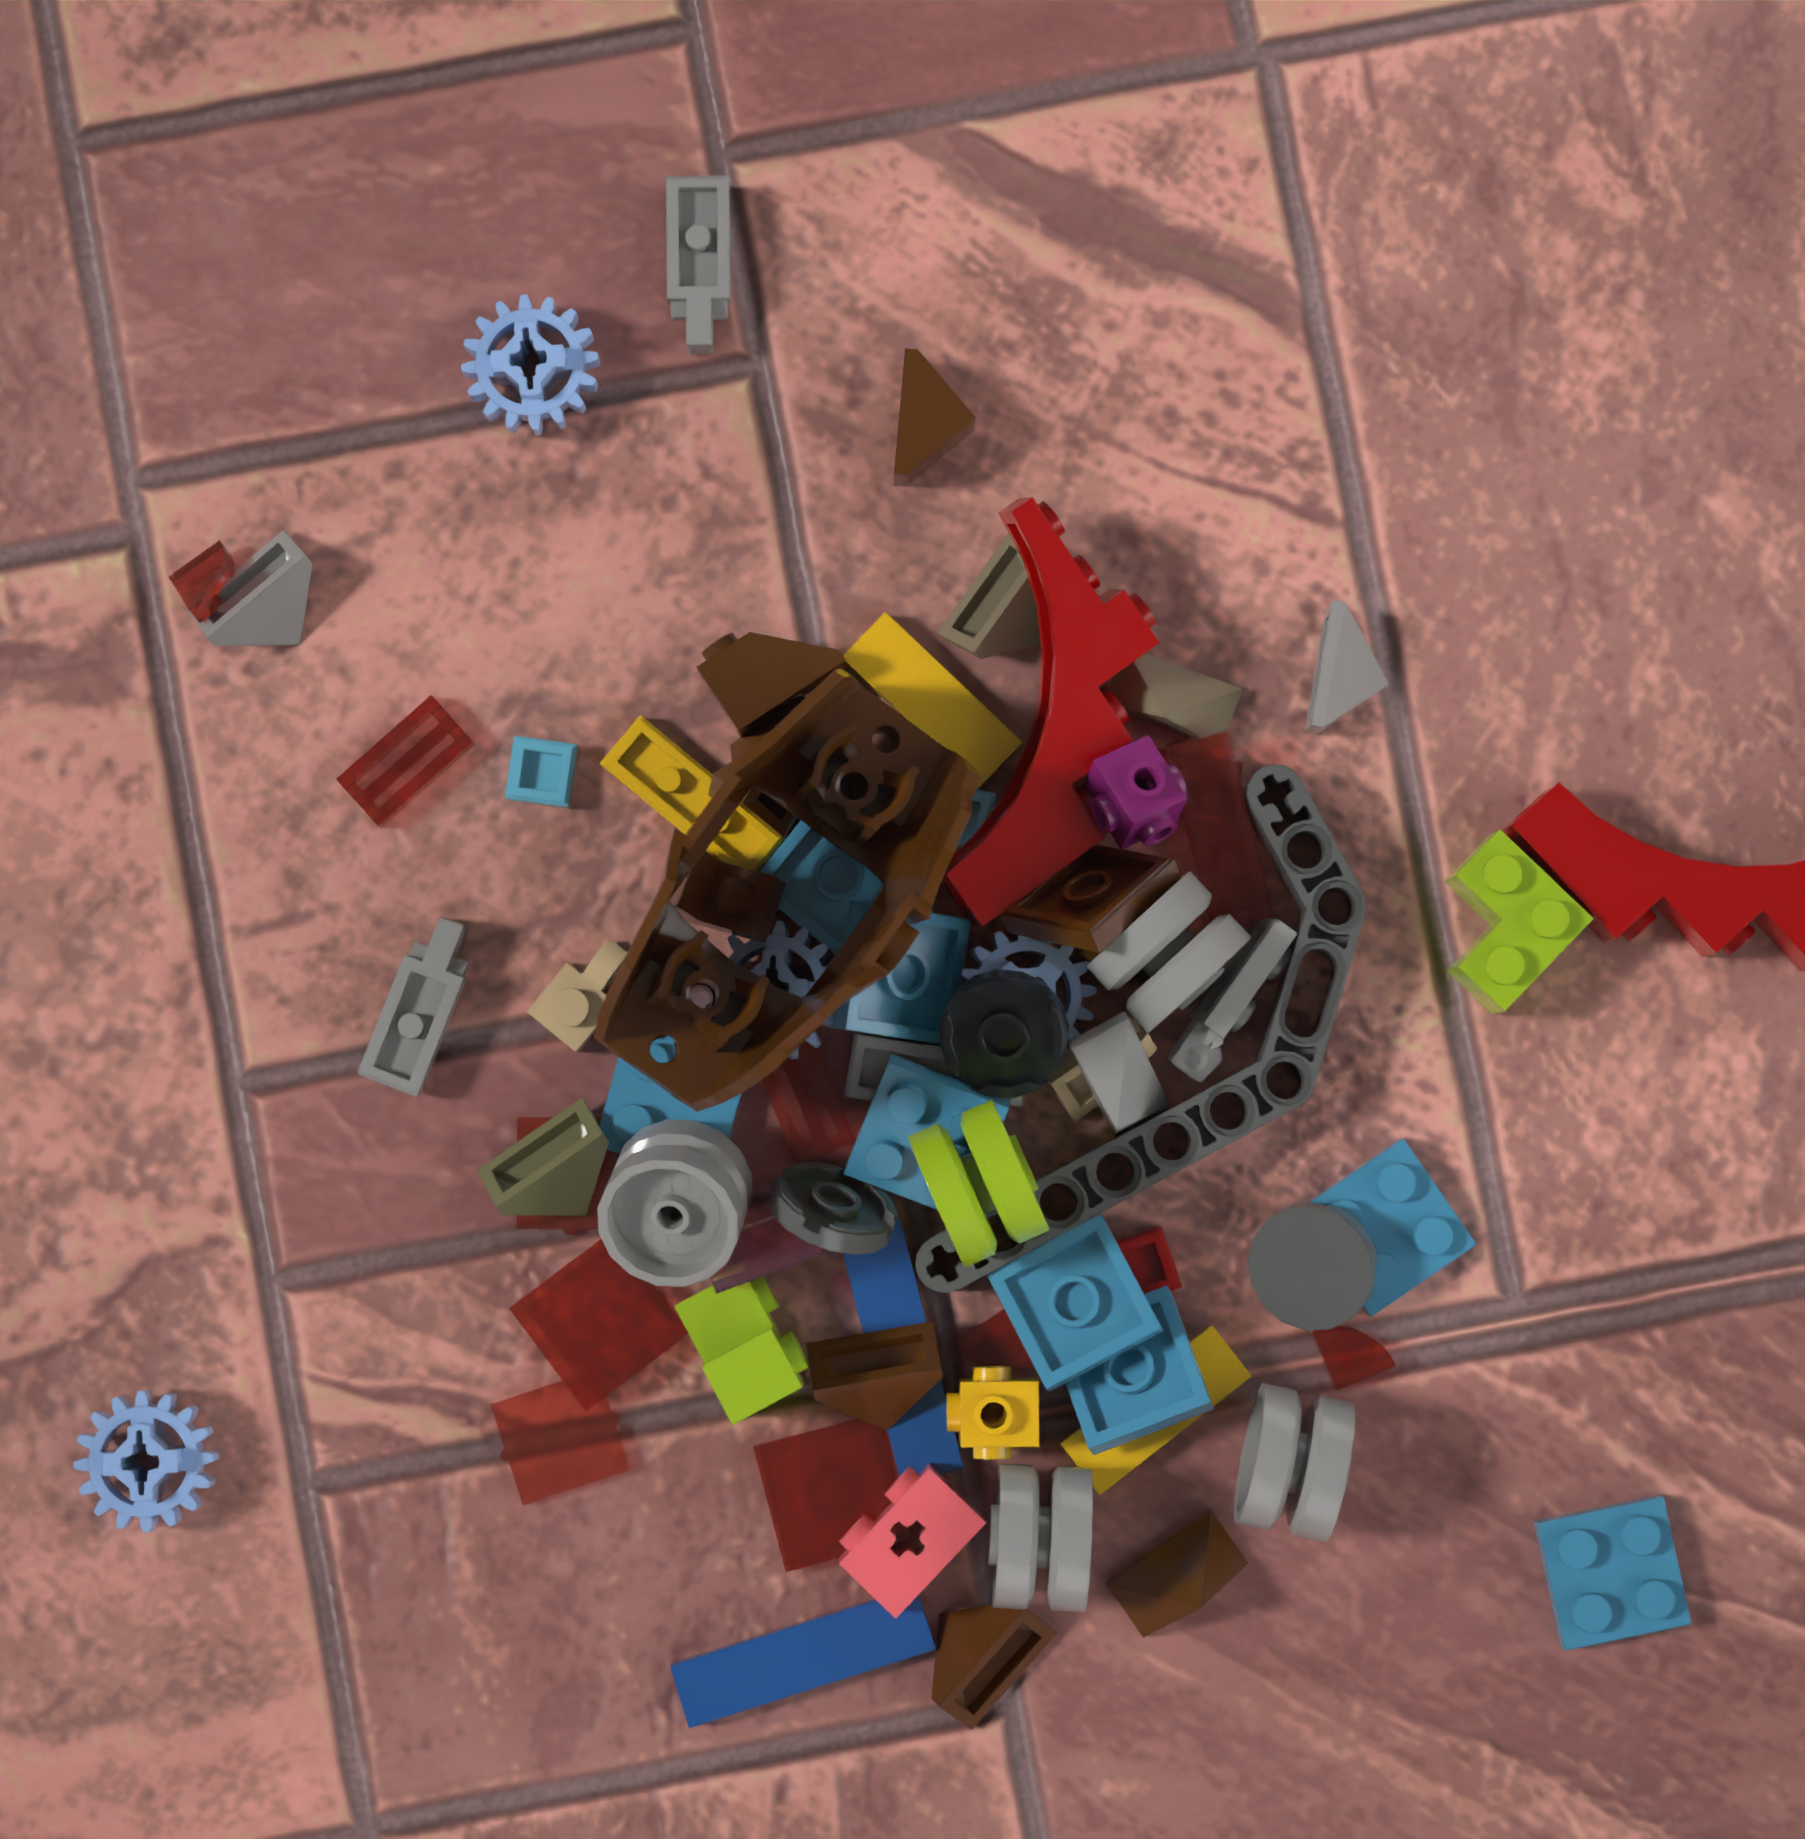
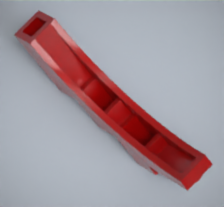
(1083, 643)
(1623, 878)

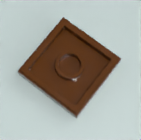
(1092, 898)

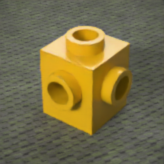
(1015, 1427)

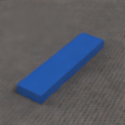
(888, 1299)
(798, 1658)

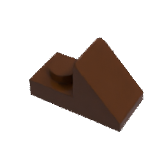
(729, 898)

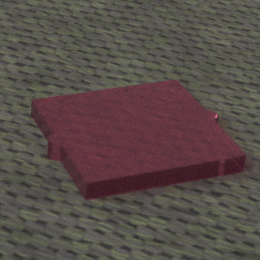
(762, 1250)

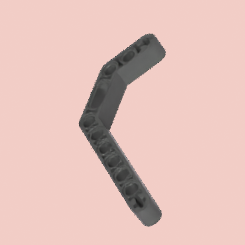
(1248, 1084)

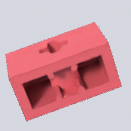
(902, 1575)

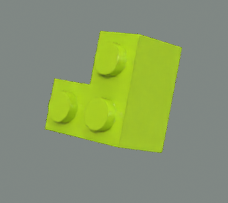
(1527, 920)
(743, 1347)

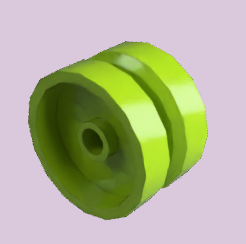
(979, 1182)

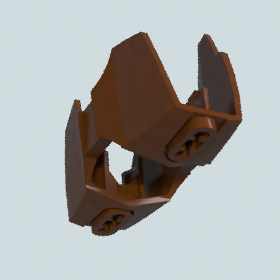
(898, 828)

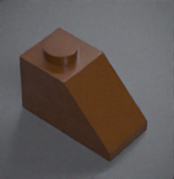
(763, 674)

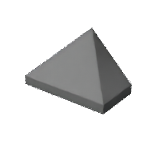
(263, 598)
(1343, 672)
(1119, 1073)

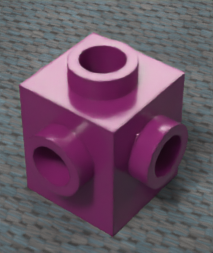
(1135, 794)

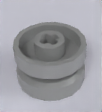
(1169, 953)
(675, 1203)
(1302, 1463)
(1041, 1537)

